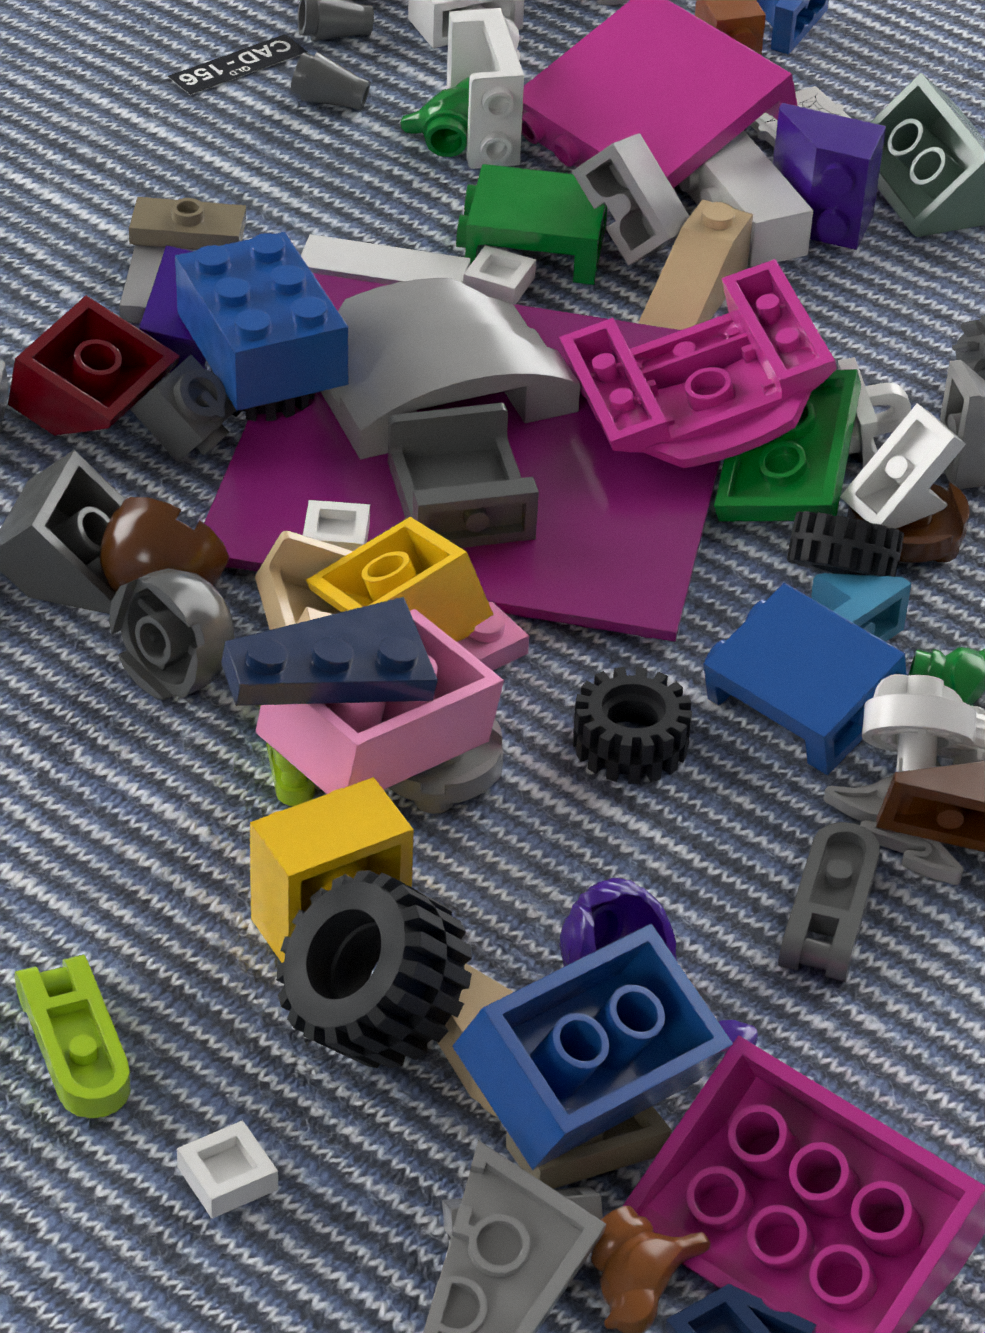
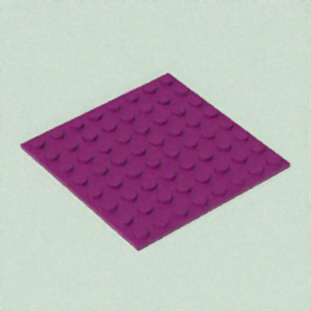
(611, 524)

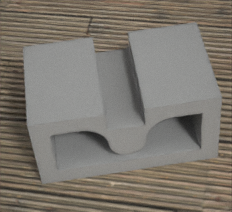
(636, 194)

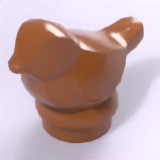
(638, 1267)

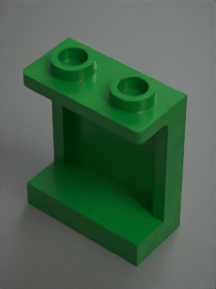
(535, 214)

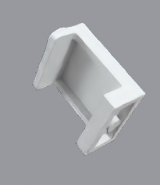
(484, 52)

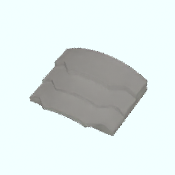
(436, 346)

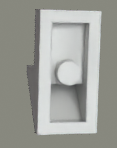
(899, 476)

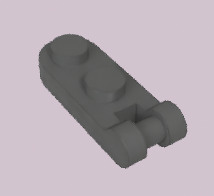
(831, 900)

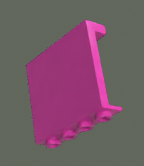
(654, 76)

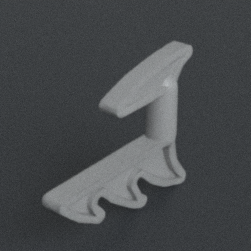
(919, 854)

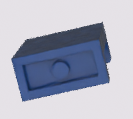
(803, 672)

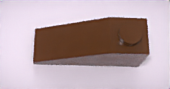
(938, 804)

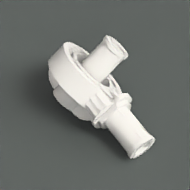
(923, 721)

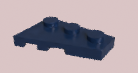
(333, 659)

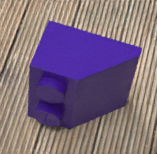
(833, 168)

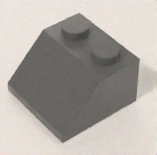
(57, 534)

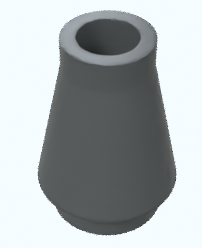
(334, 19)
(327, 82)

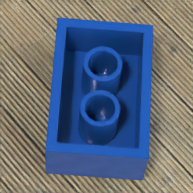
(262, 320)
(591, 1045)

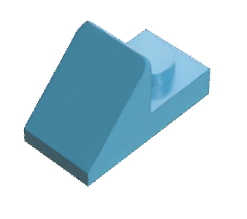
(866, 600)

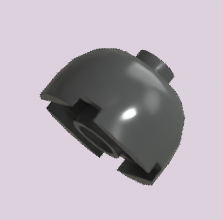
(171, 631)

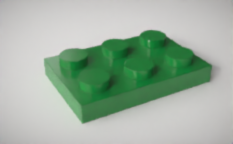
(798, 468)

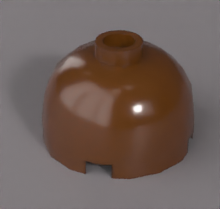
(149, 538)

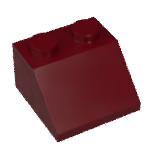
(86, 370)

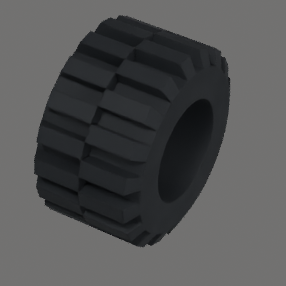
(411, 987)

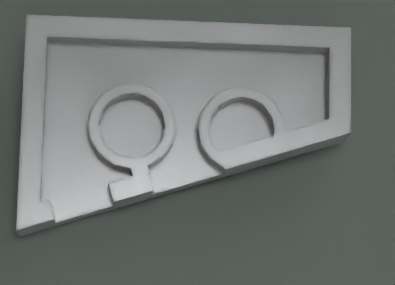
(509, 1251)

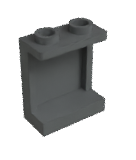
(462, 475)

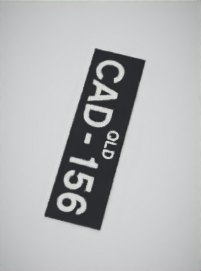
(237, 64)

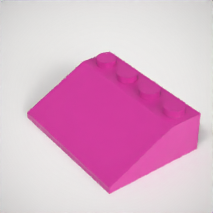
(810, 1200)

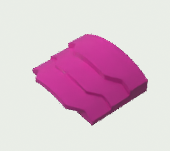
(711, 384)

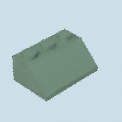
(931, 161)

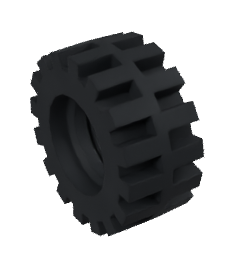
(844, 545)

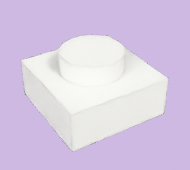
(500, 274)
(338, 523)
(227, 1169)

